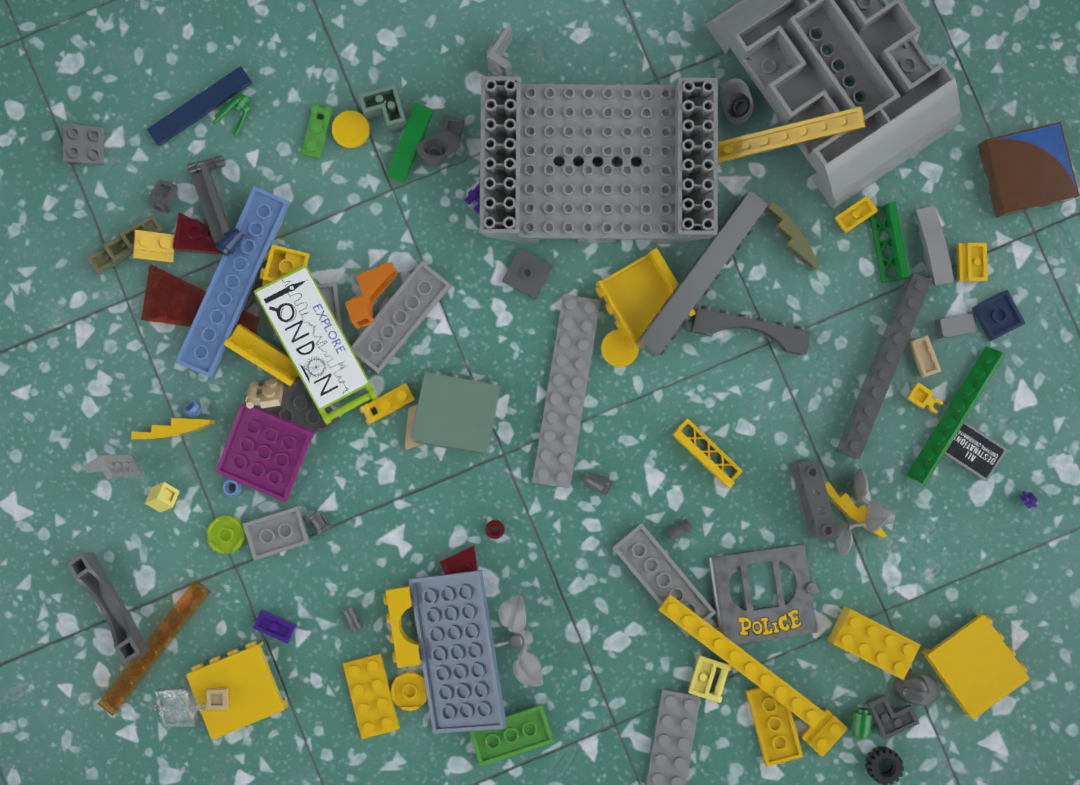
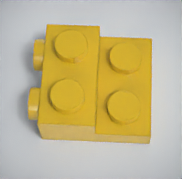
(281, 262)

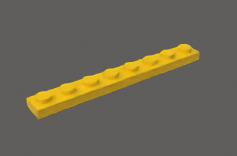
(791, 134)

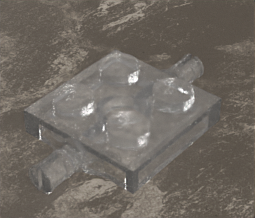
(176, 707)

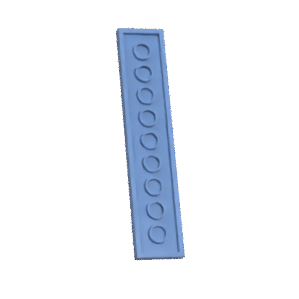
(232, 283)

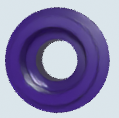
(1029, 499)

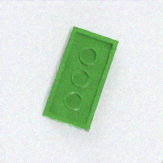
(524, 732)

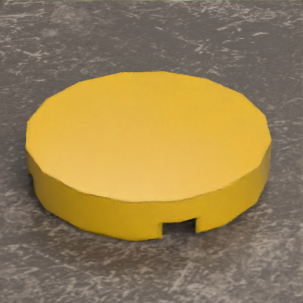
(350, 129)
(616, 351)
(409, 691)

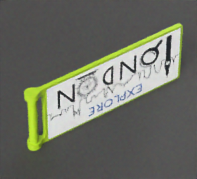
(314, 341)

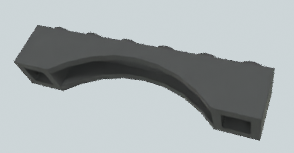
(789, 339)
(126, 636)

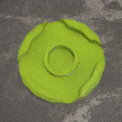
(226, 534)

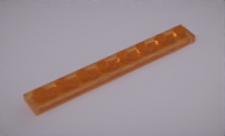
(158, 643)

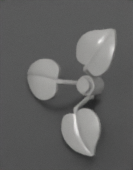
(876, 514)
(528, 667)

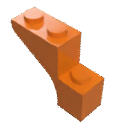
(372, 285)

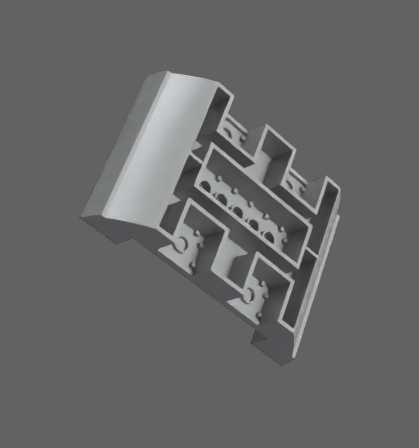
(904, 96)
(664, 126)

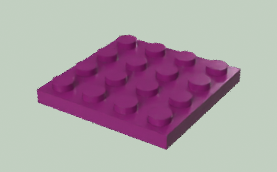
(264, 452)

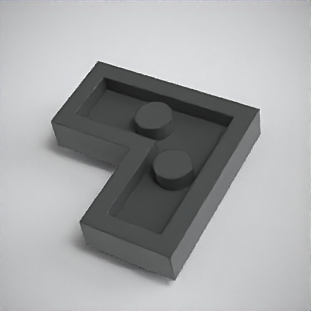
(890, 721)

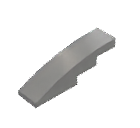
(934, 246)

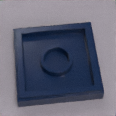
(998, 315)

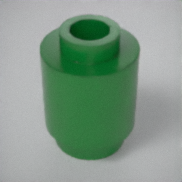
(861, 722)

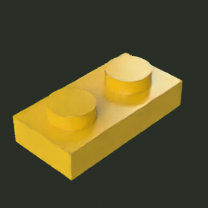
(856, 214)

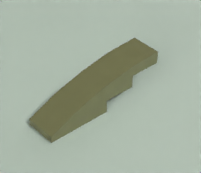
(796, 241)
(122, 246)

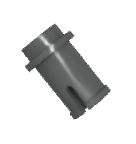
(679, 529)
(352, 619)

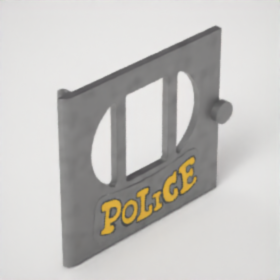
(770, 623)

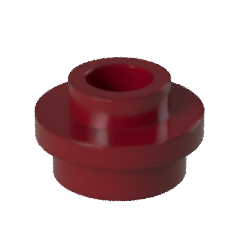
(499, 524)

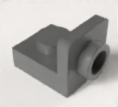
(162, 196)

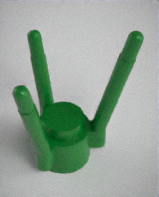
(239, 103)

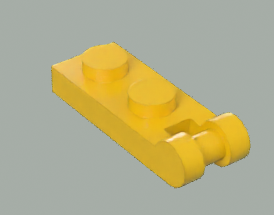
(387, 403)

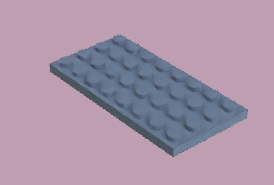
(457, 652)

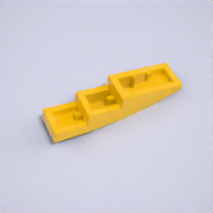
(178, 427)
(854, 512)

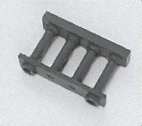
(814, 500)

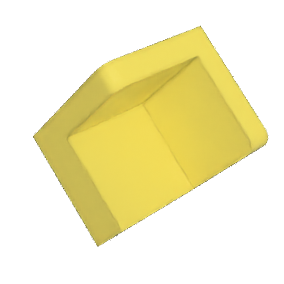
(162, 497)

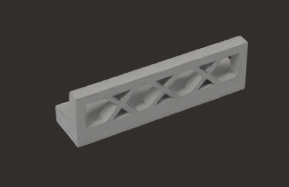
(114, 466)

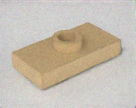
(924, 356)

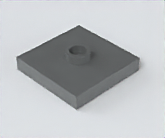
(527, 273)

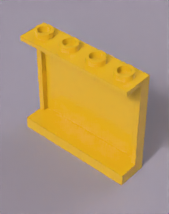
(638, 294)
(977, 666)
(249, 685)

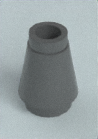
(597, 482)

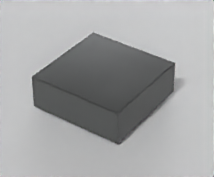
(454, 125)

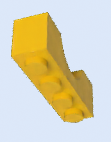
(406, 649)

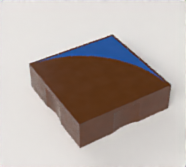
(1028, 169)

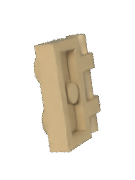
(267, 395)

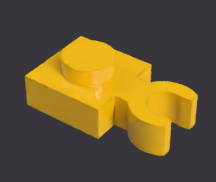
(922, 396)

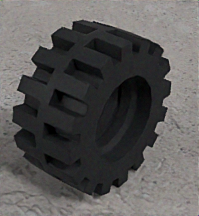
(889, 776)

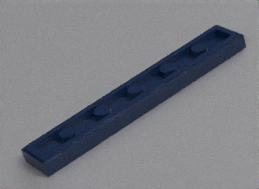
(199, 106)

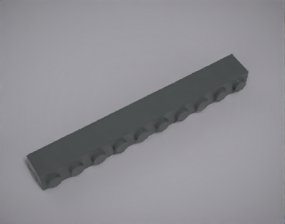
(701, 274)
(883, 366)

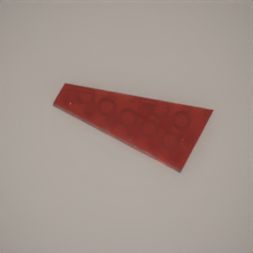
(177, 301)

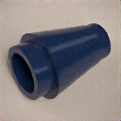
(230, 242)

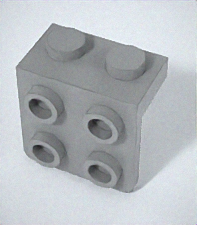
(495, 61)

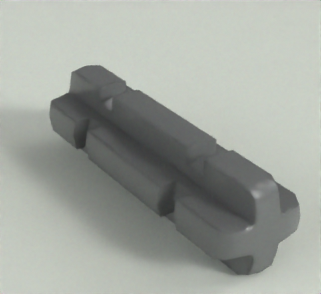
(219, 162)

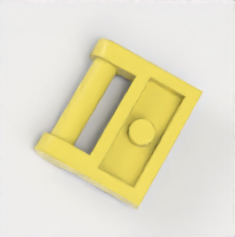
(703, 677)

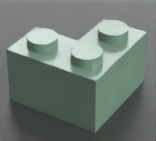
(384, 102)

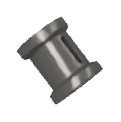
(319, 522)

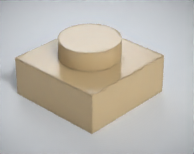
(217, 698)

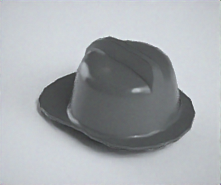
(737, 101)
(438, 147)
(916, 689)

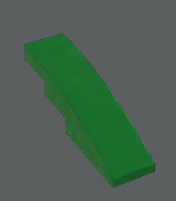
(407, 147)

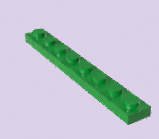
(955, 415)

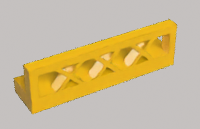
(262, 354)
(703, 458)

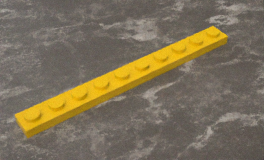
(741, 661)

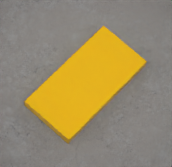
(773, 728)

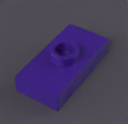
(274, 626)

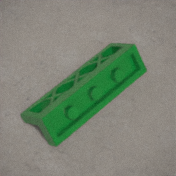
(895, 240)

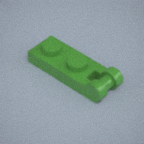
(317, 132)

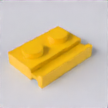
(153, 246)
(972, 262)
(825, 733)

